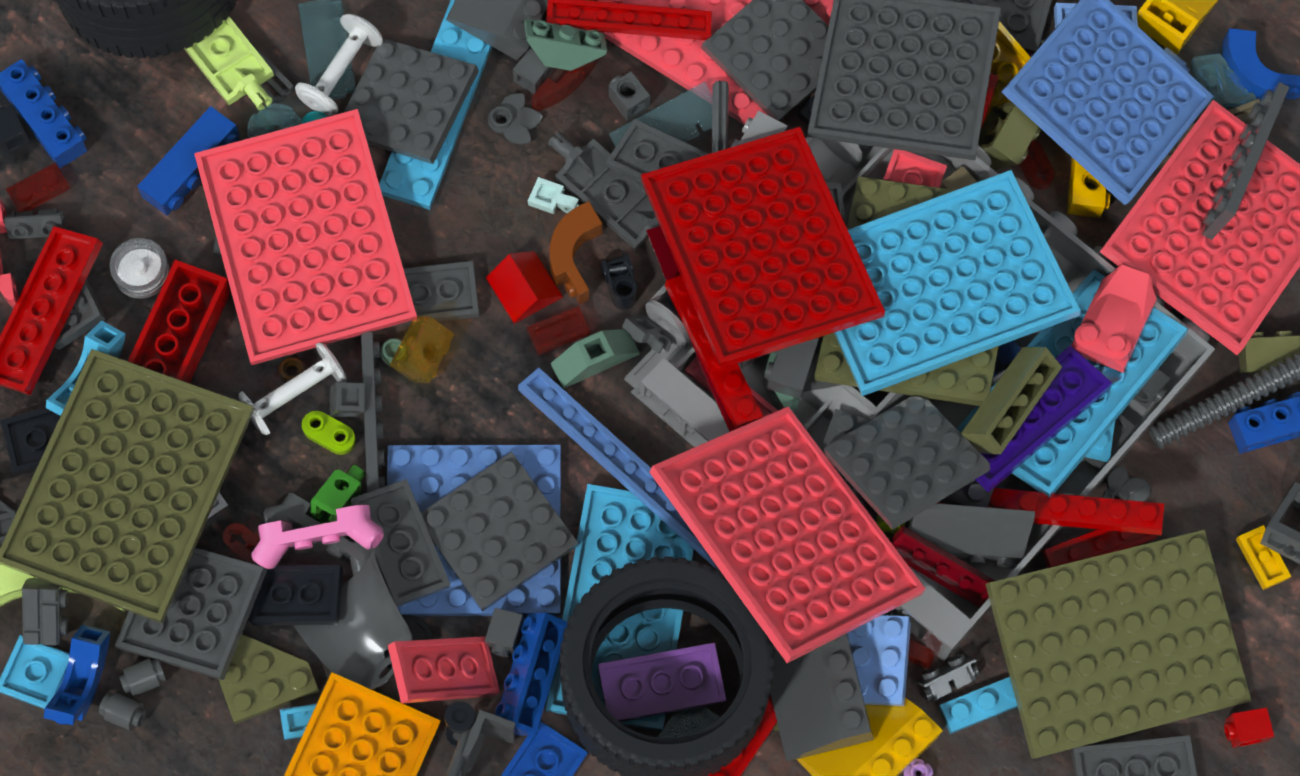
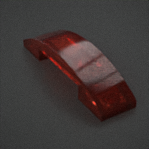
(552, 93)

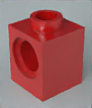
(1248, 727)

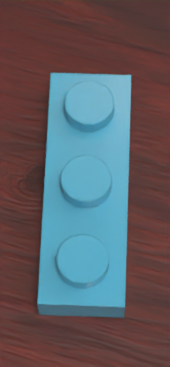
(978, 705)

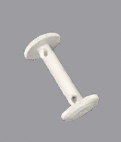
(364, 33)
(294, 387)

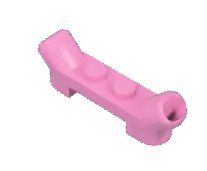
(279, 535)

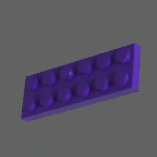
(1067, 396)

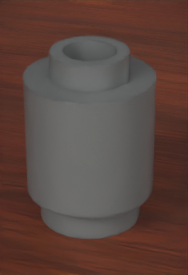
(142, 676)
(122, 711)

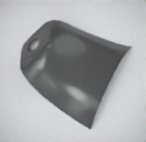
(364, 630)

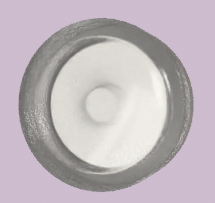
(139, 268)

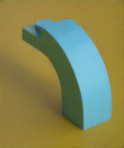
(102, 339)

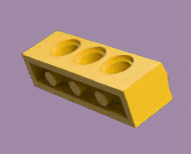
(1083, 200)

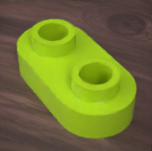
(327, 432)

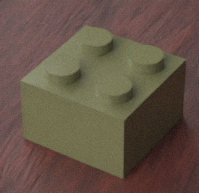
(1007, 135)

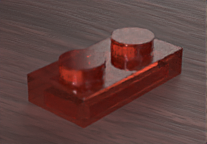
(38, 188)
(558, 330)

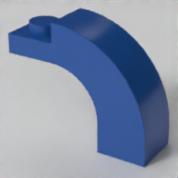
(1241, 56)
(81, 677)

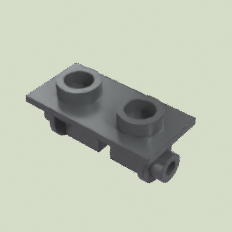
(27, 225)
(937, 679)

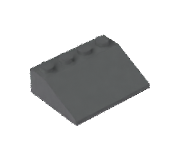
(498, 21)
(976, 532)
(819, 701)

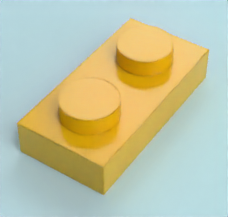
(1264, 562)

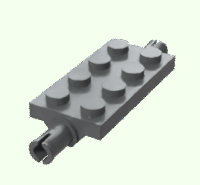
(614, 197)

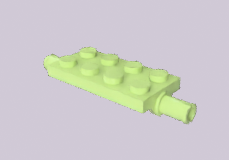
(232, 65)

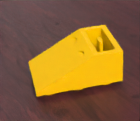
(1173, 20)

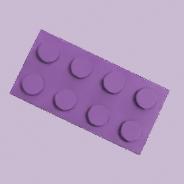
(662, 682)

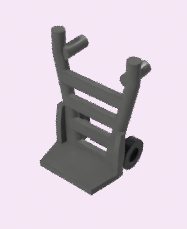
(467, 732)

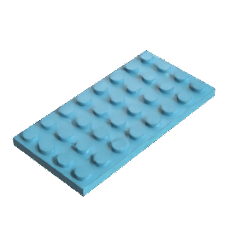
(1062, 454)
(611, 534)

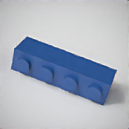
(178, 169)

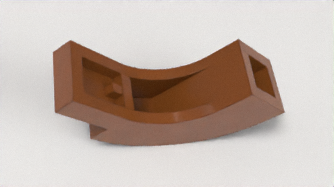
(571, 232)

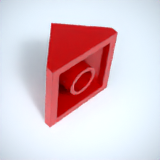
(523, 285)

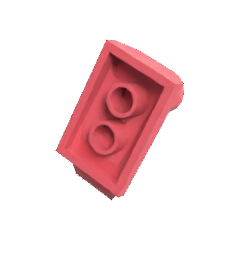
(1116, 318)

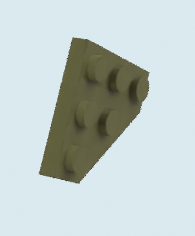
(264, 680)

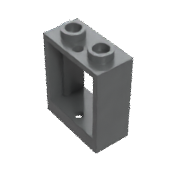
(1279, 536)

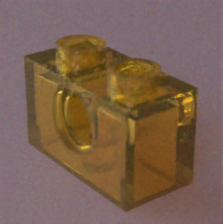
(409, 357)

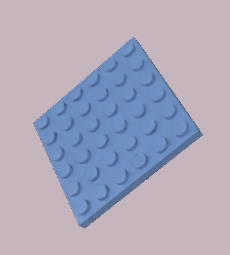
(1108, 96)
(439, 470)

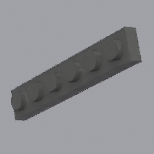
(373, 404)

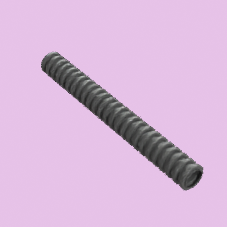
(1227, 401)

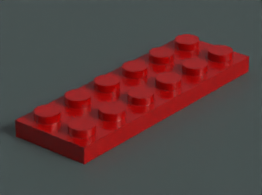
(44, 307)

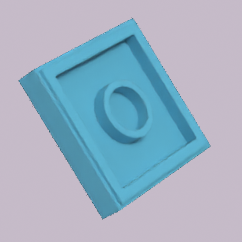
(33, 673)

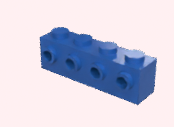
(41, 114)
(1266, 425)
(531, 672)

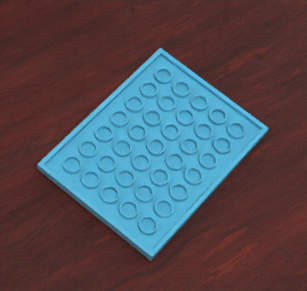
(953, 282)

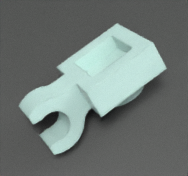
(549, 196)

